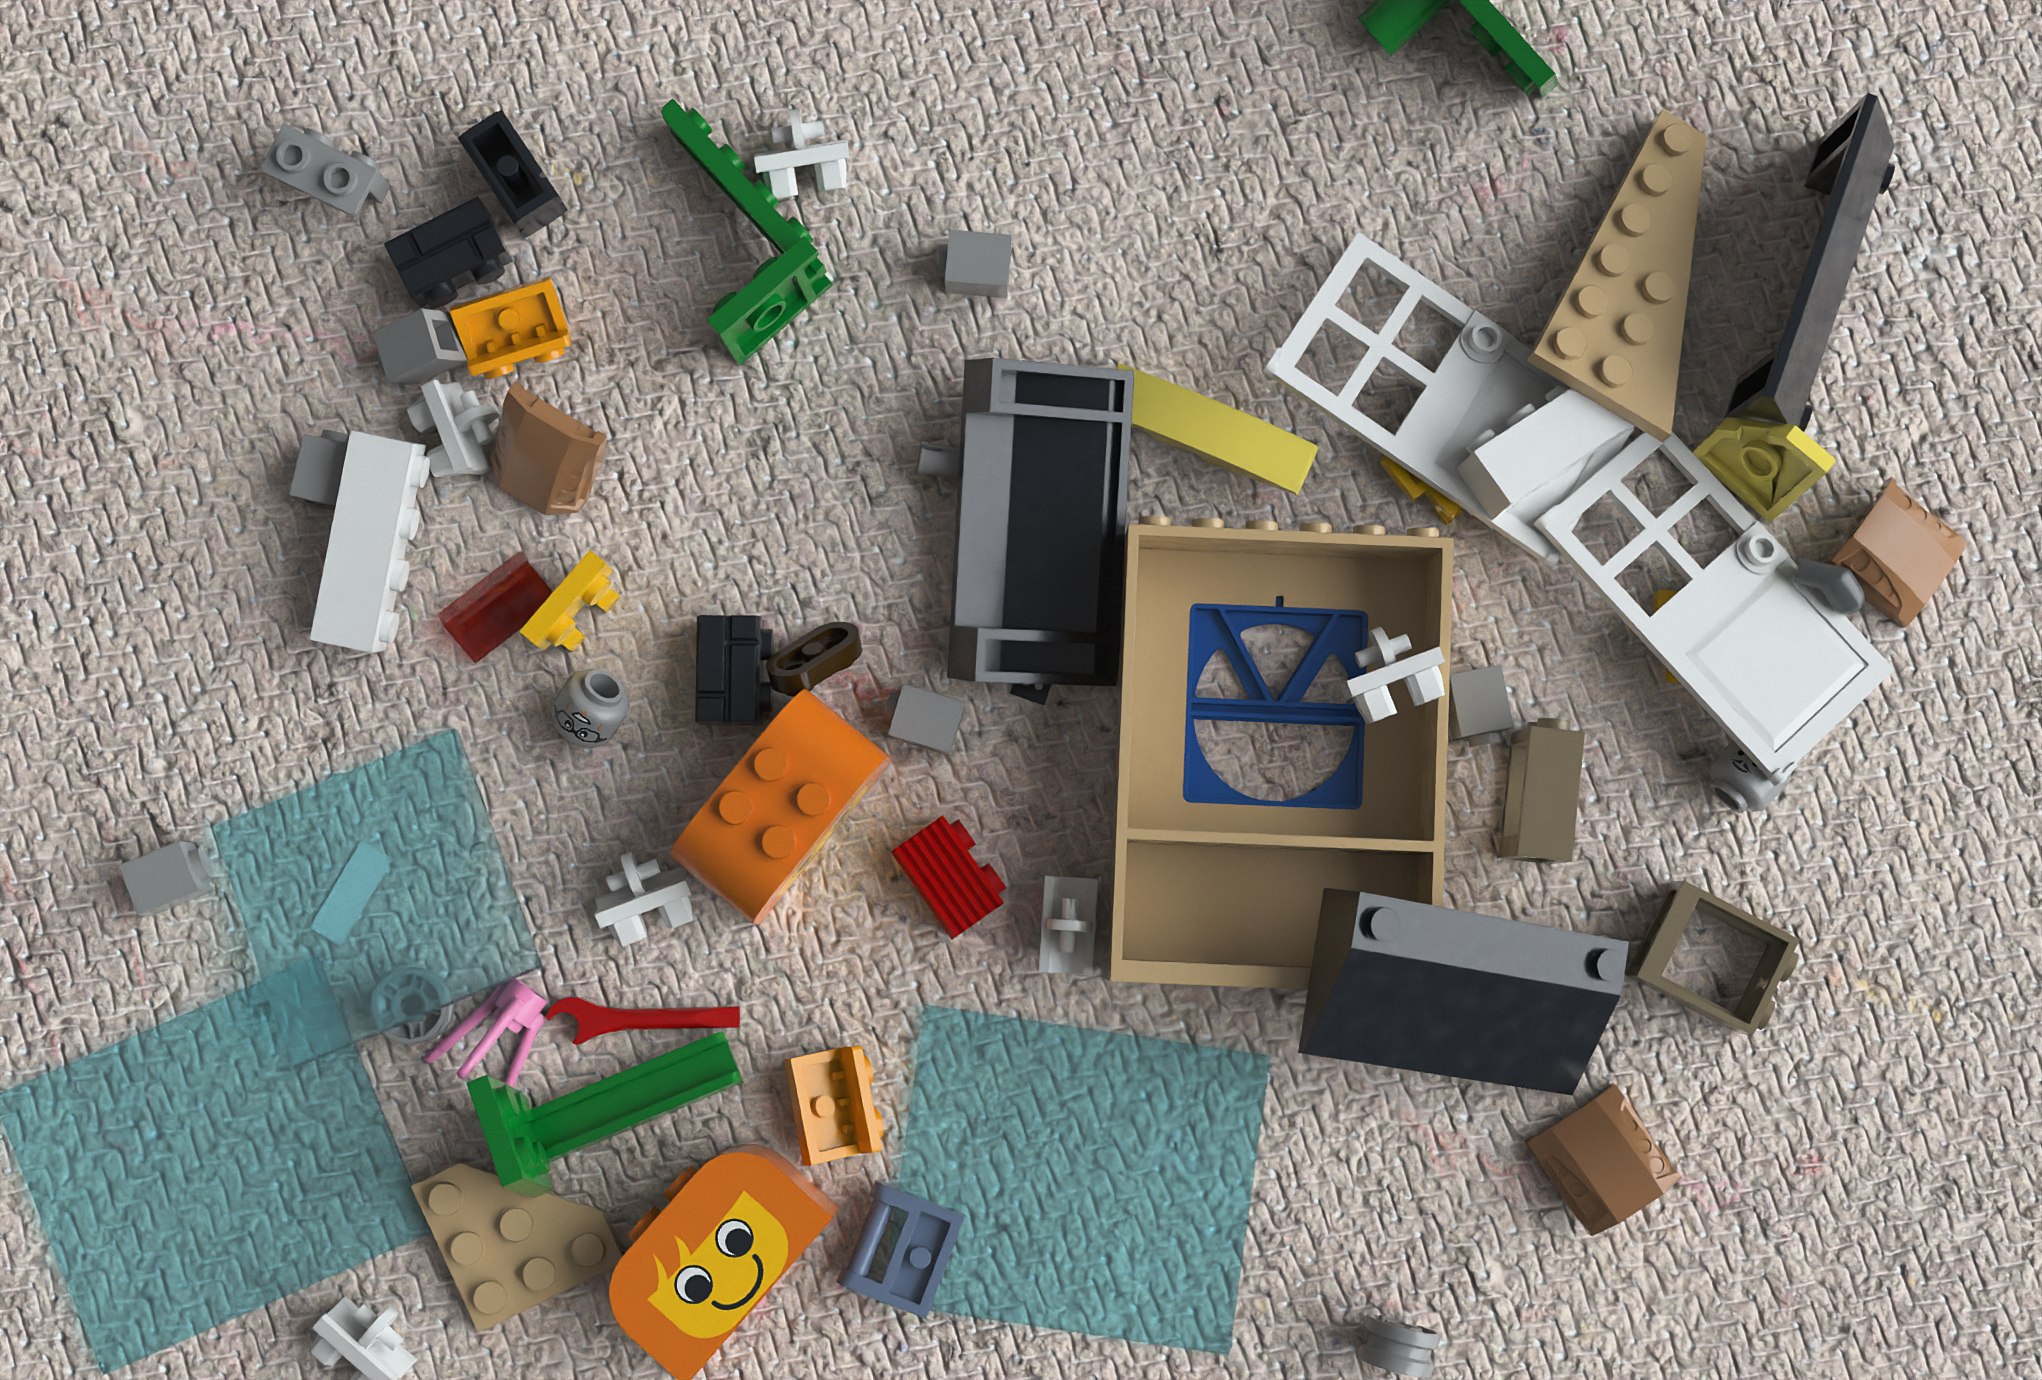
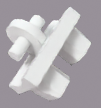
(780, 164)
(461, 426)
(1371, 689)
(641, 890)
(1068, 925)
(363, 1341)

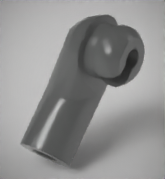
(1835, 583)

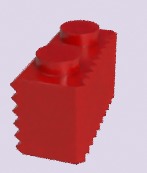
(949, 876)

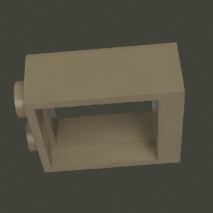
(1542, 792)
(1664, 933)

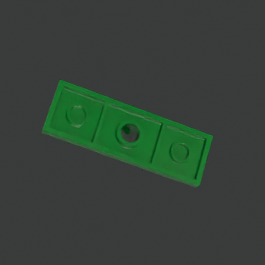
(1399, 20)

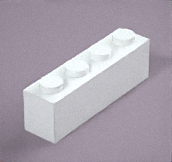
(1537, 448)
(369, 542)

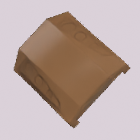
(545, 454)
(1899, 554)
(1603, 1161)

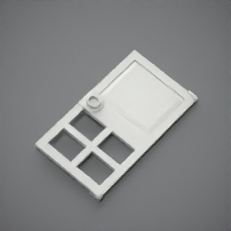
(1469, 393)
(1741, 633)

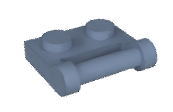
(918, 1255)

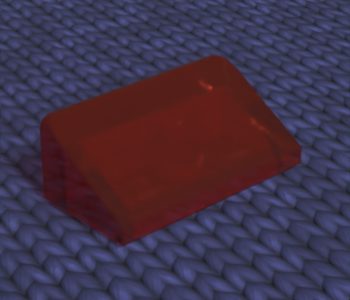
(496, 607)

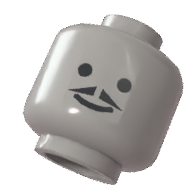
(1740, 781)

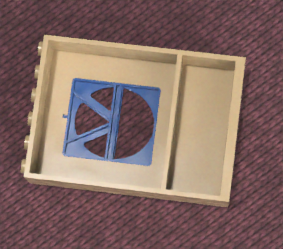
(1235, 883)

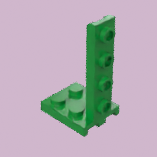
(779, 286)
(530, 1139)

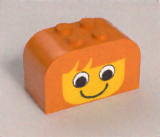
(779, 806)
(714, 1253)

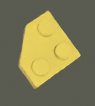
(1763, 462)

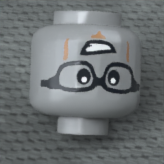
(590, 708)

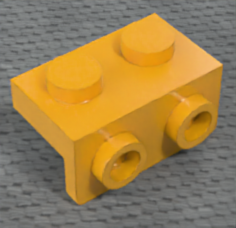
(512, 328)
(833, 1104)

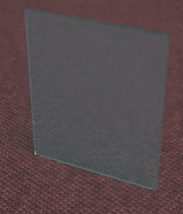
(206, 1174)
(1090, 1175)

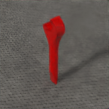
(599, 1019)

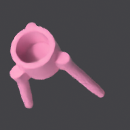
(516, 1007)

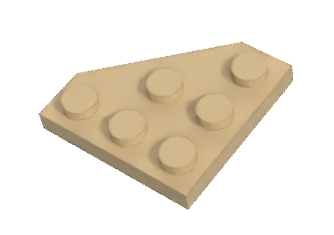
(510, 1246)

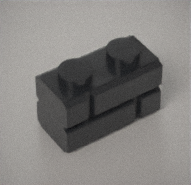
(512, 173)
(449, 254)
(732, 670)

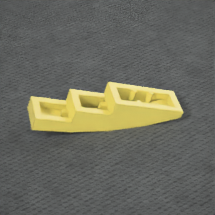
(1220, 433)

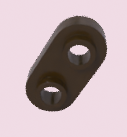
(814, 658)

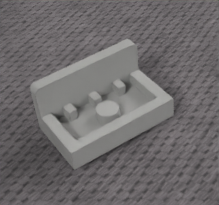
(319, 170)

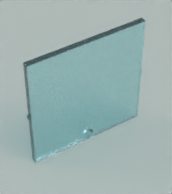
(376, 898)

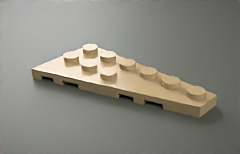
(1626, 301)

